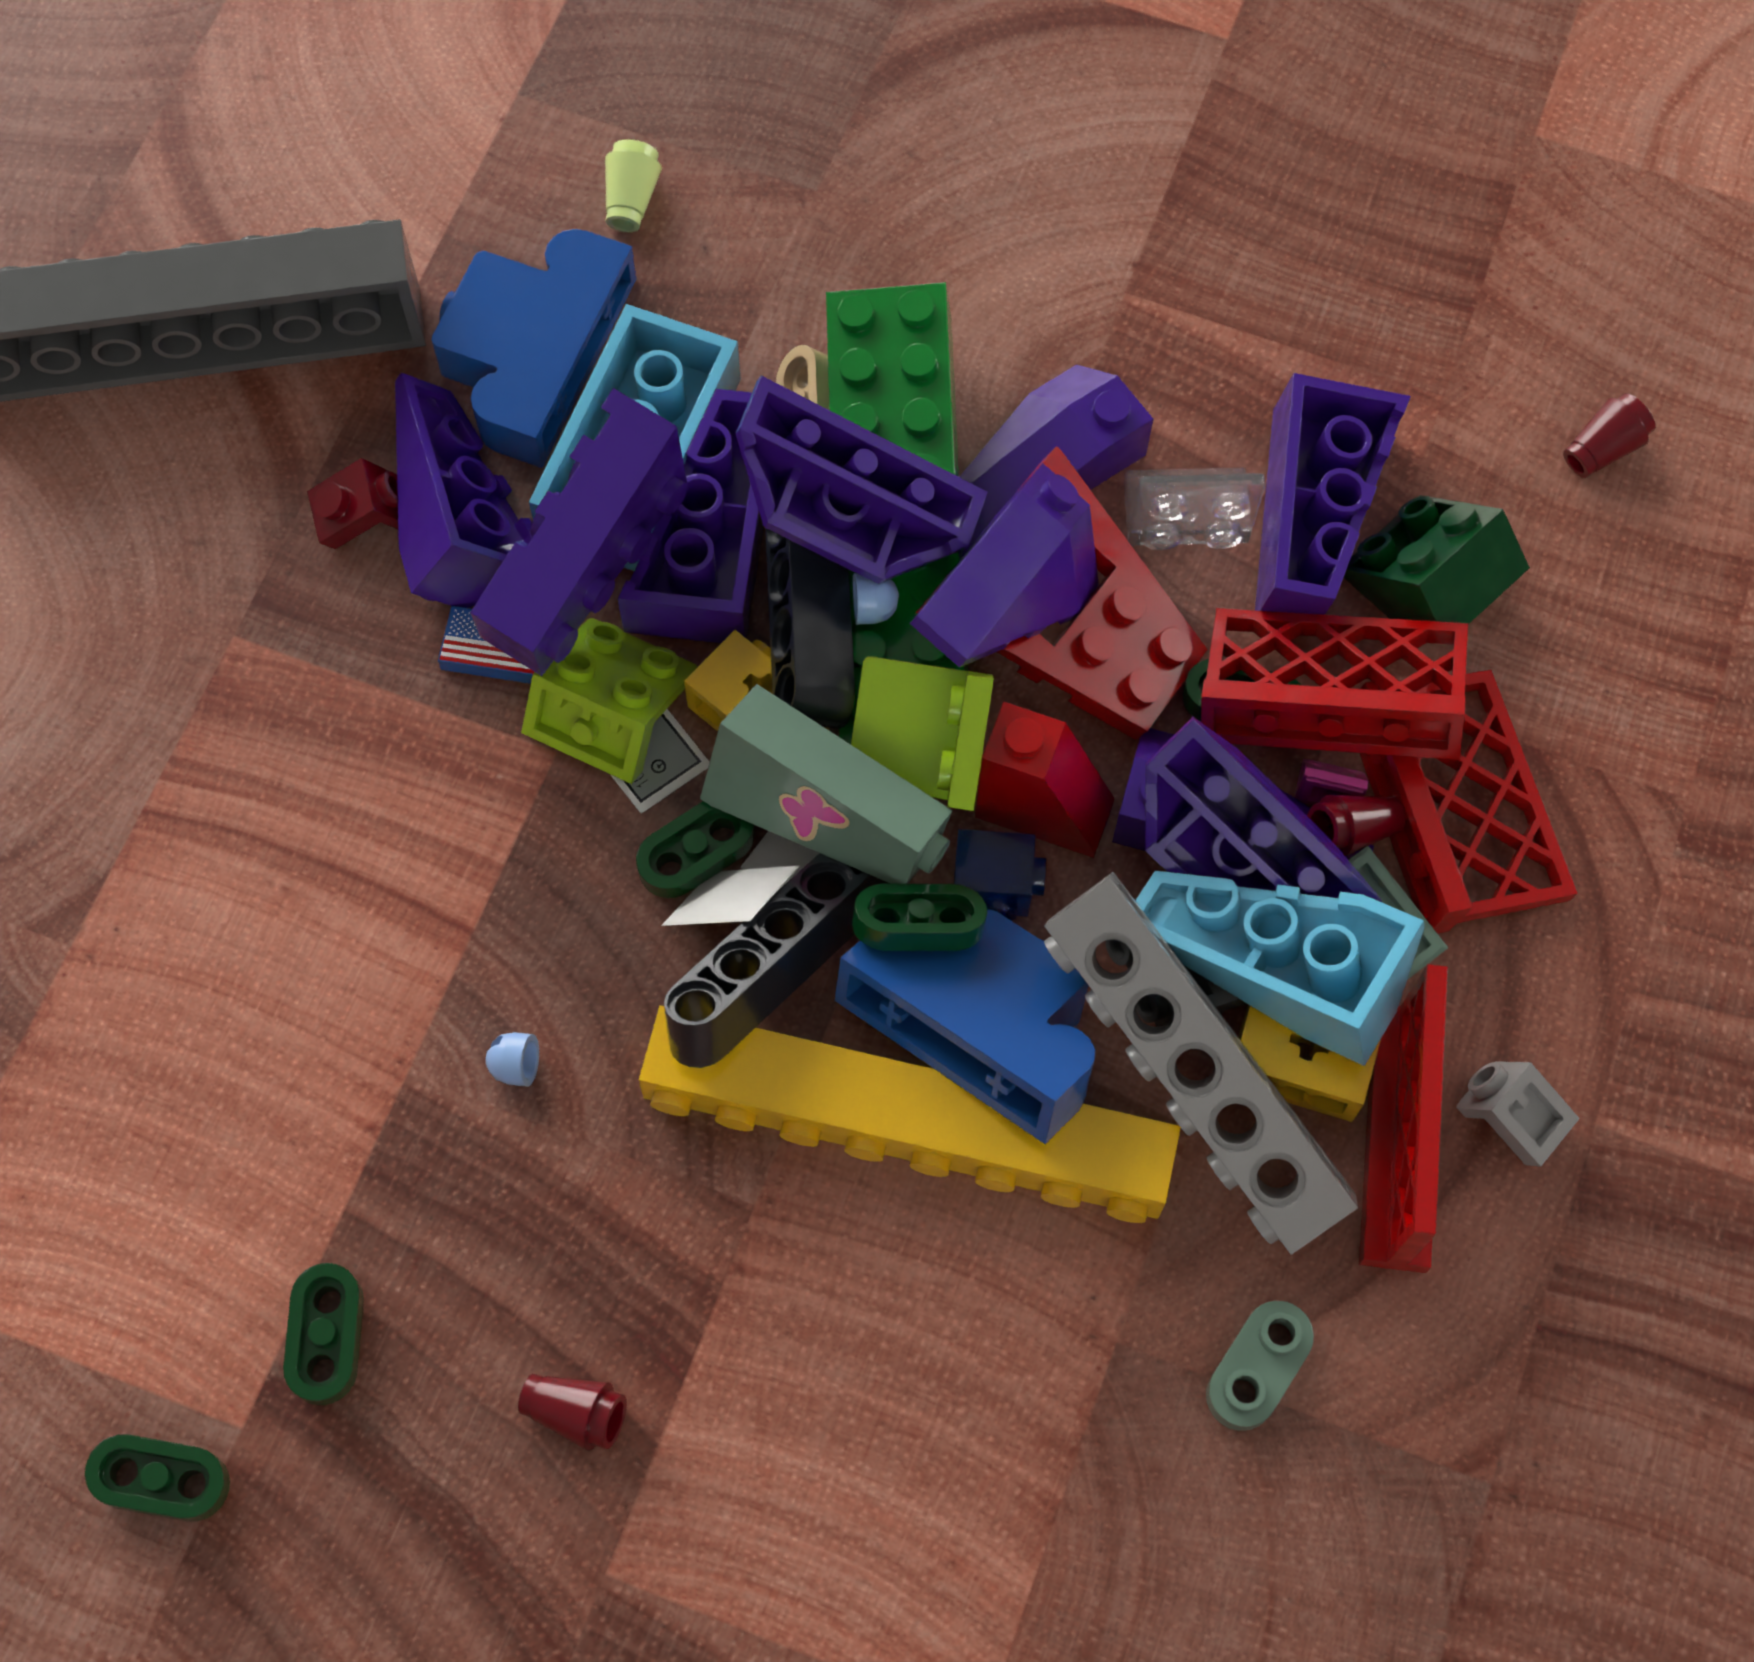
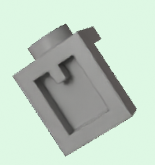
(1519, 1109)

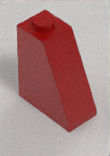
(1042, 782)

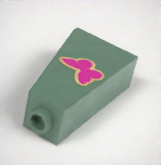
(821, 792)

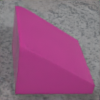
(1324, 779)

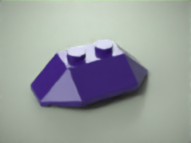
(850, 489)
(1227, 820)

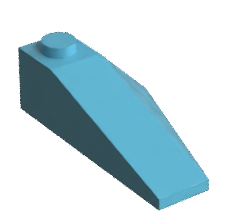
(1299, 958)

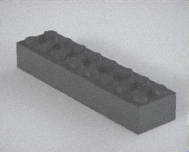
(207, 309)

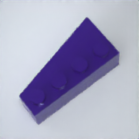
(1319, 485)
(584, 535)
(705, 555)

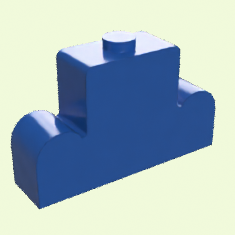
(532, 336)
(983, 1018)

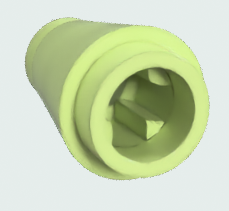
(630, 181)

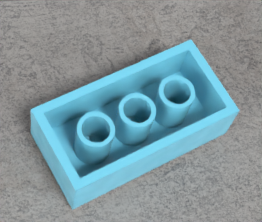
(660, 366)

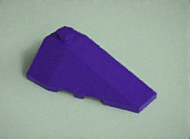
(1082, 414)

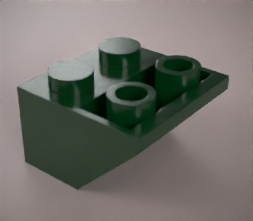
(1438, 561)

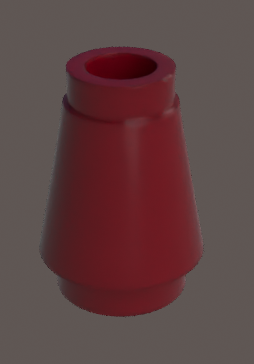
(1611, 434)
(1358, 820)
(576, 1409)

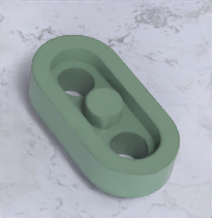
(1261, 1363)

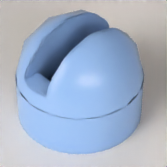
(873, 601)
(514, 1058)

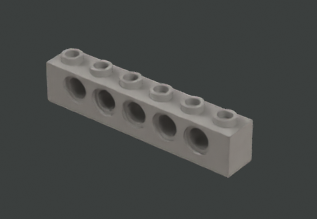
(1289, 1213)

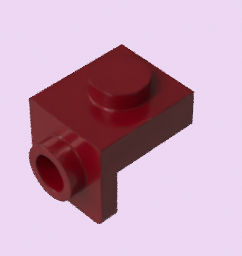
(353, 502)

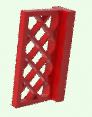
(1333, 713)
(1430, 854)
(1405, 1132)

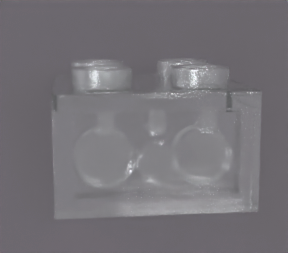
(1191, 506)

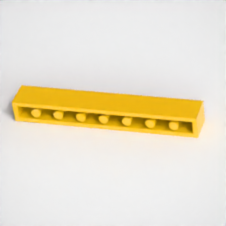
(916, 1116)

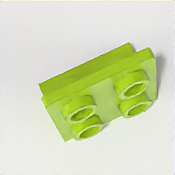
(605, 698)
(925, 725)

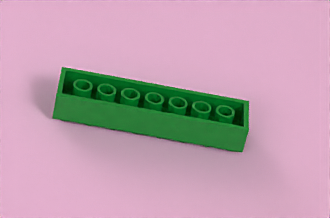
(897, 380)

